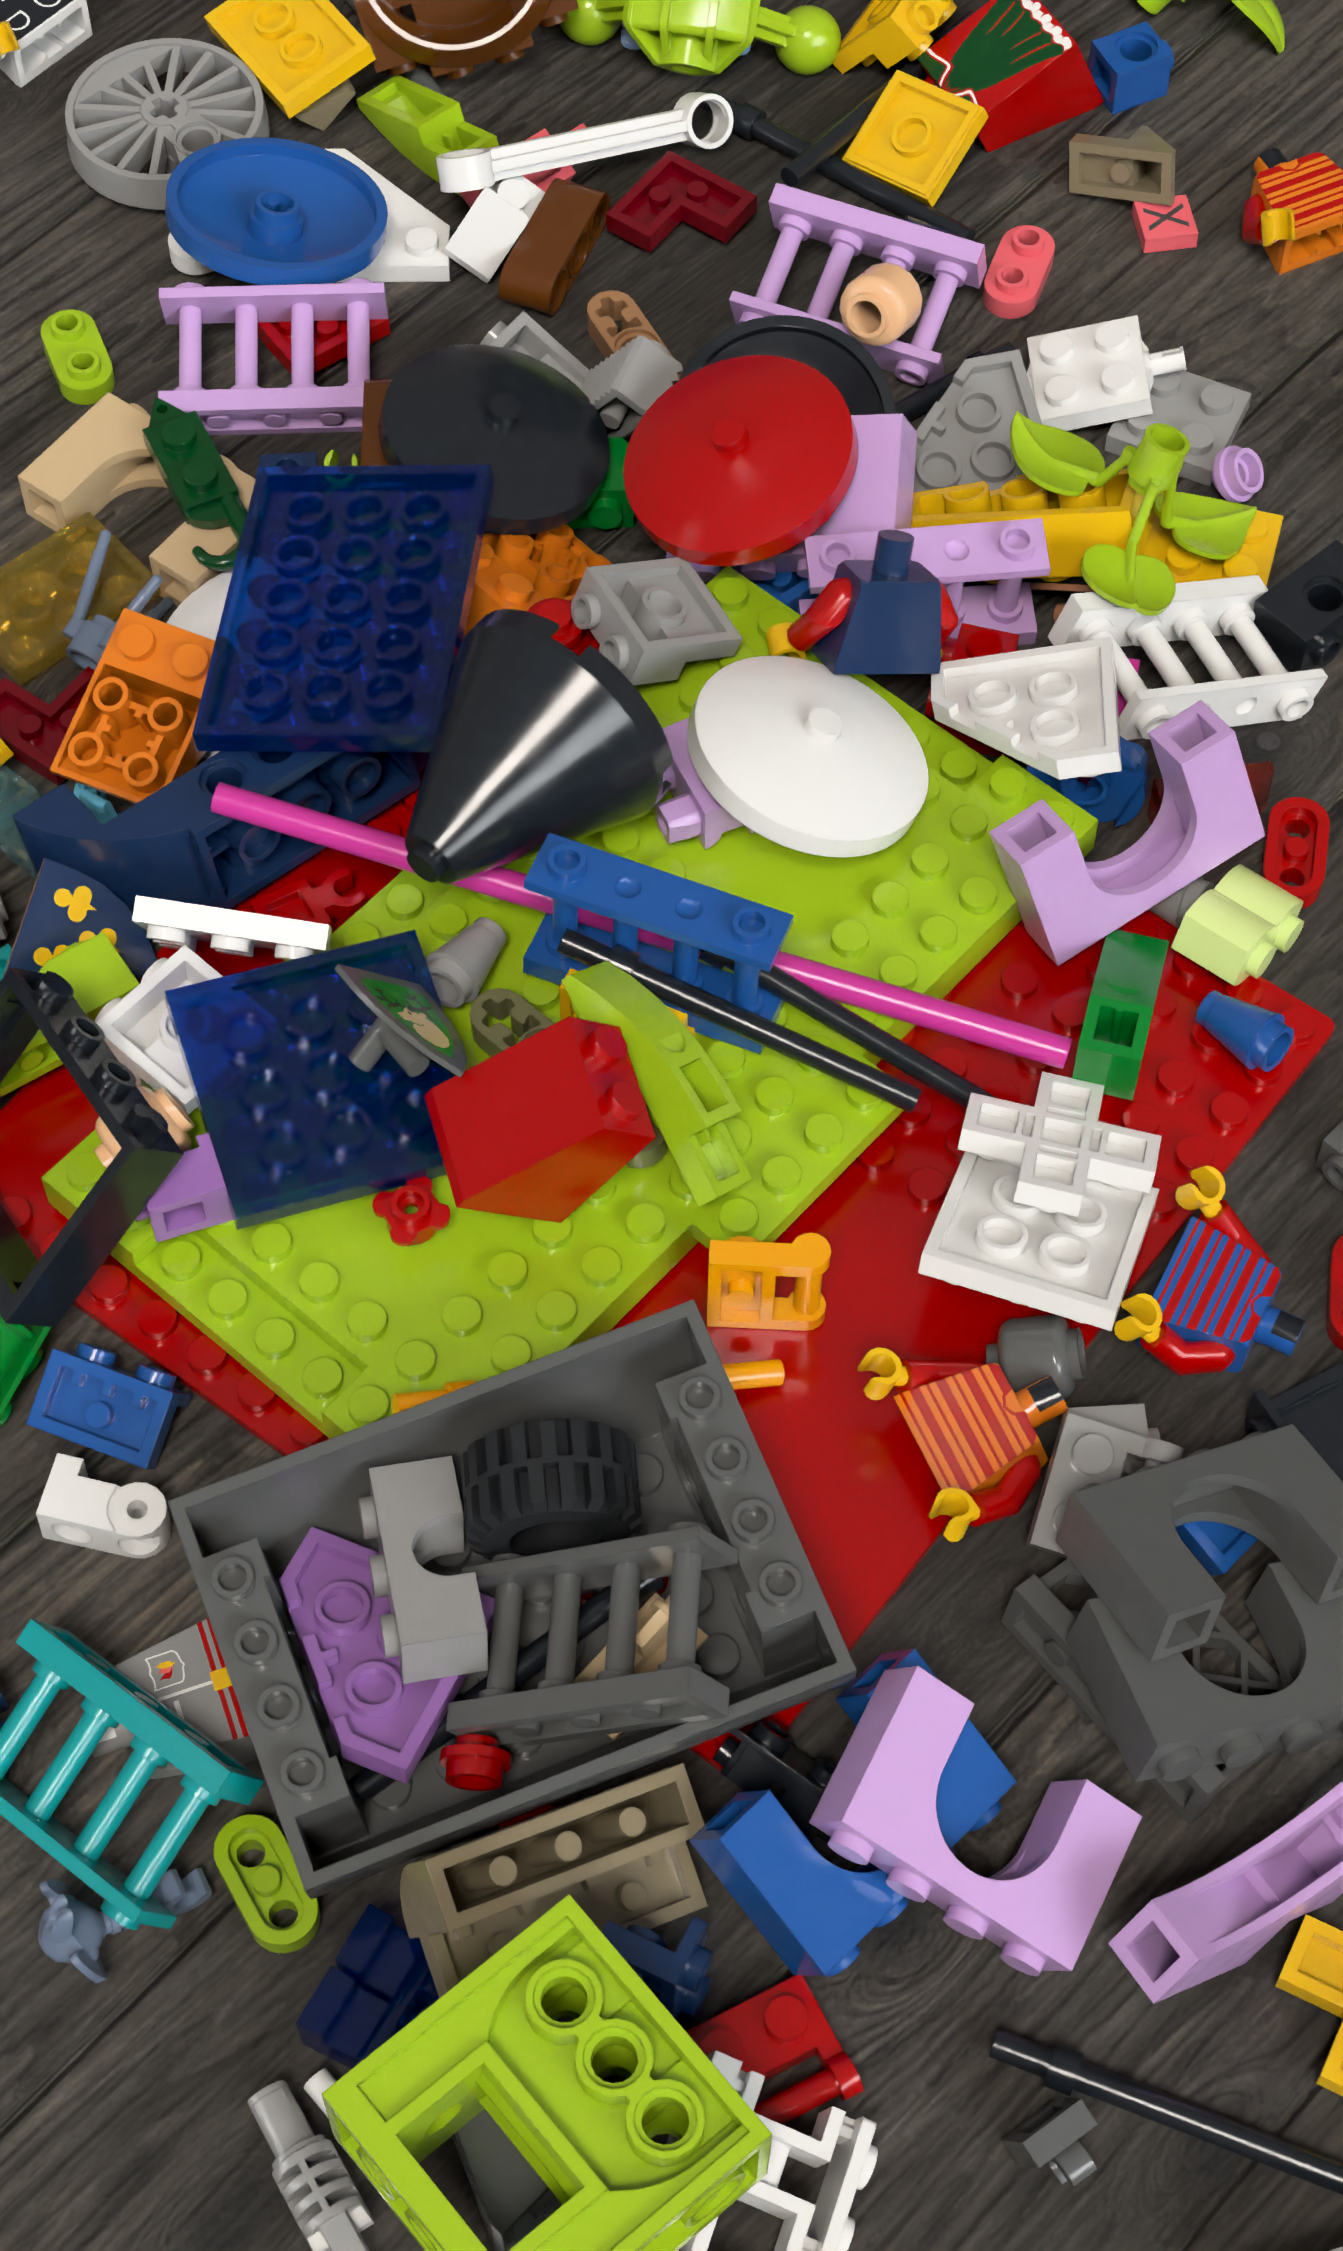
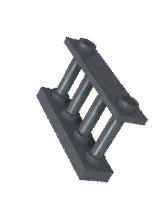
(618, 1697)

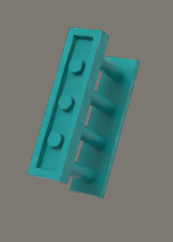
(158, 1739)

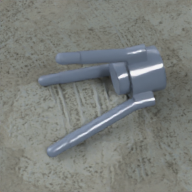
(91, 637)

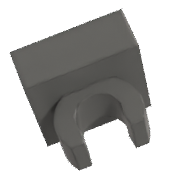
(1052, 2140)

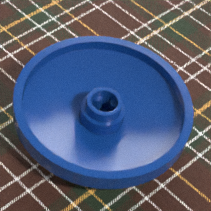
(276, 212)

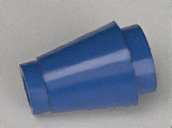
(1246, 1030)

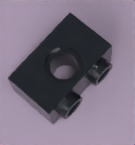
(1305, 612)

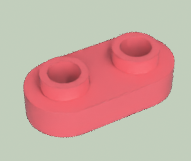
(1018, 272)

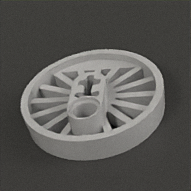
(121, 121)

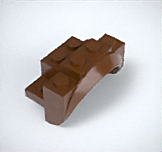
(454, 32)

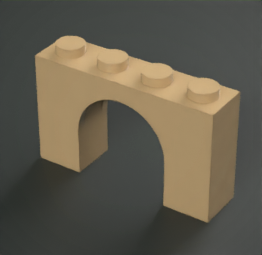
(108, 457)

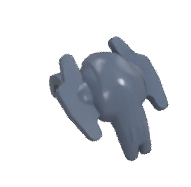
(74, 1930)

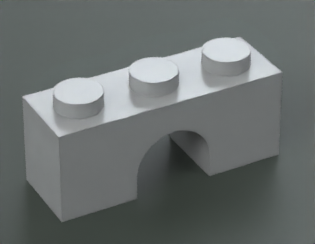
(433, 1618)

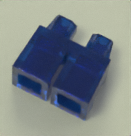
(371, 1994)

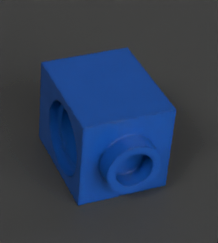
(1130, 67)

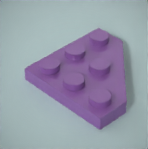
(361, 1691)

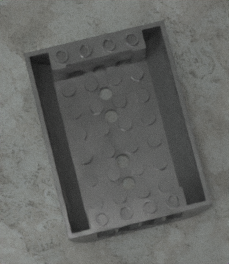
(694, 1464)

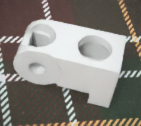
(101, 1514)

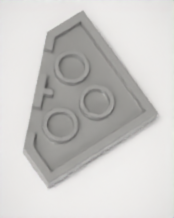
(969, 428)

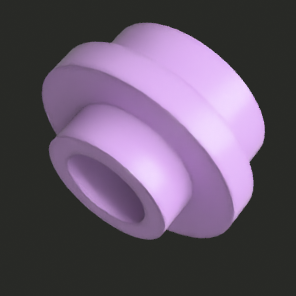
(1237, 473)

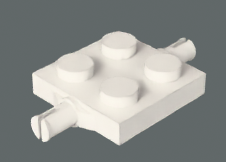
(1096, 373)

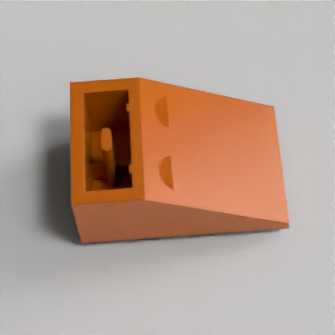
(528, 569)
(138, 710)

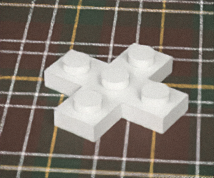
(1059, 1144)

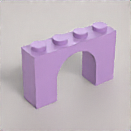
(874, 502)
(1201, 823)
(886, 1814)

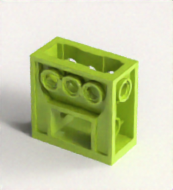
(542, 2083)

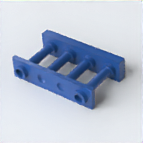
(666, 906)

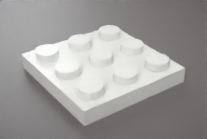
(1035, 1256)

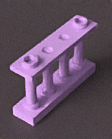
(857, 231)
(302, 404)
(955, 556)

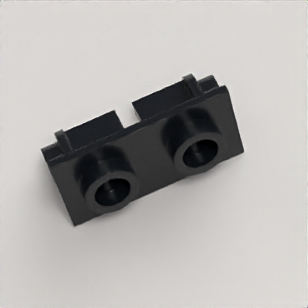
(768, 1758)

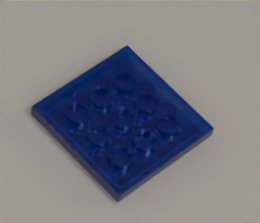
(279, 1088)

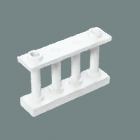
(1194, 616)

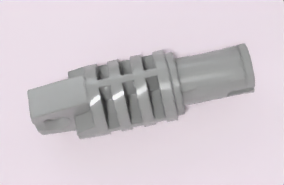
(310, 2174)

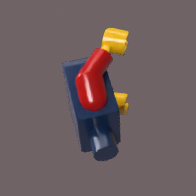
(874, 616)

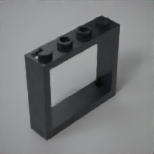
(45, 1289)

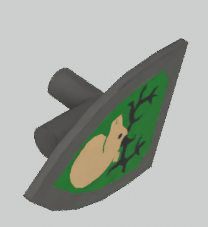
(406, 1026)

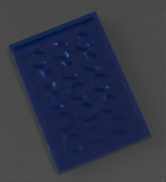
(345, 608)

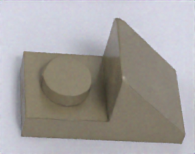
(1123, 168)

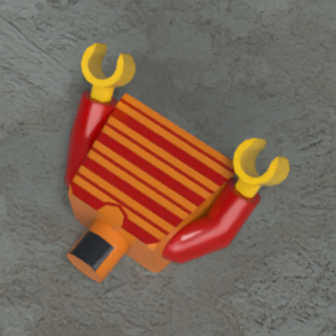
(1295, 209)
(969, 1431)

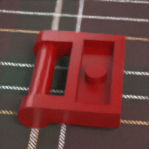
(776, 2034)

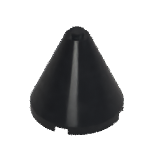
(530, 750)

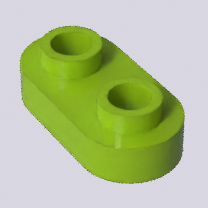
(77, 356)
(268, 1886)

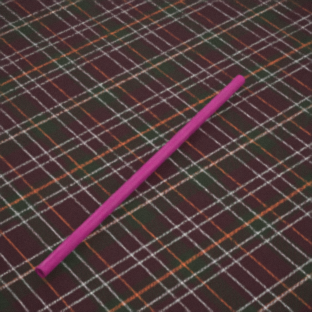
(509, 886)

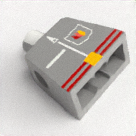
(194, 1683)

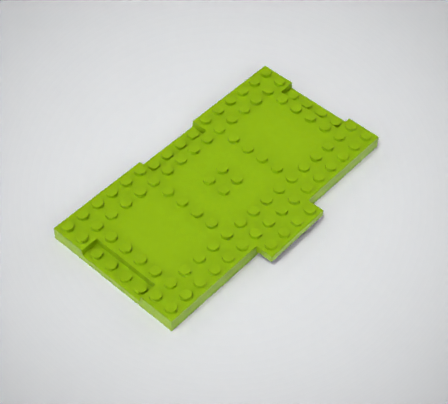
(351, 1318)

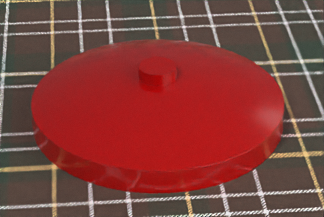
(741, 460)

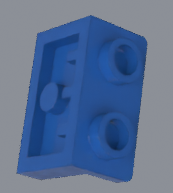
(106, 1405)

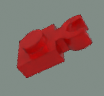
(316, 905)

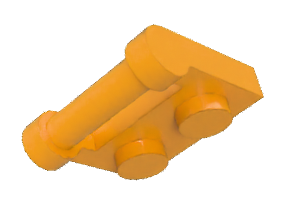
(744, 1279)

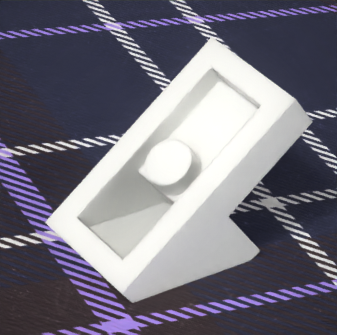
(493, 225)

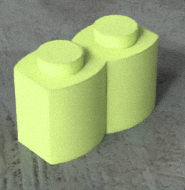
(1239, 926)

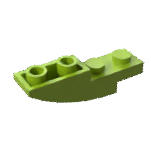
(674, 1075)

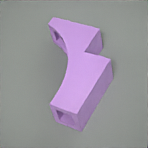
(1238, 1906)

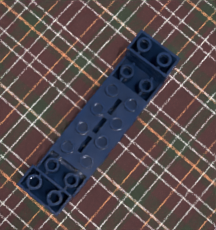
(186, 853)

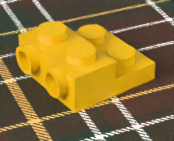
(892, 31)

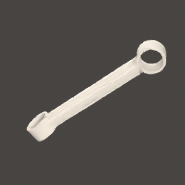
(481, 167)

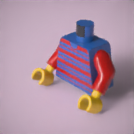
(1212, 1292)

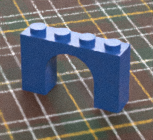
(801, 1900)

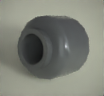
(1040, 1347)

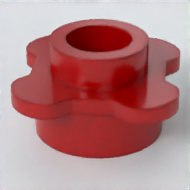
(416, 1227)

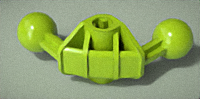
(709, 34)

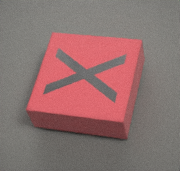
(1165, 226)

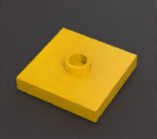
(916, 137)

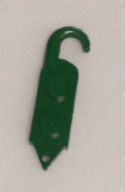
(195, 477)

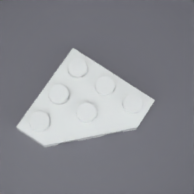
(411, 239)
(1038, 705)
(228, 930)

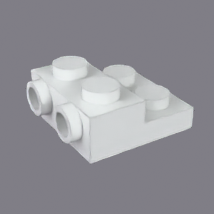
(141, 1028)

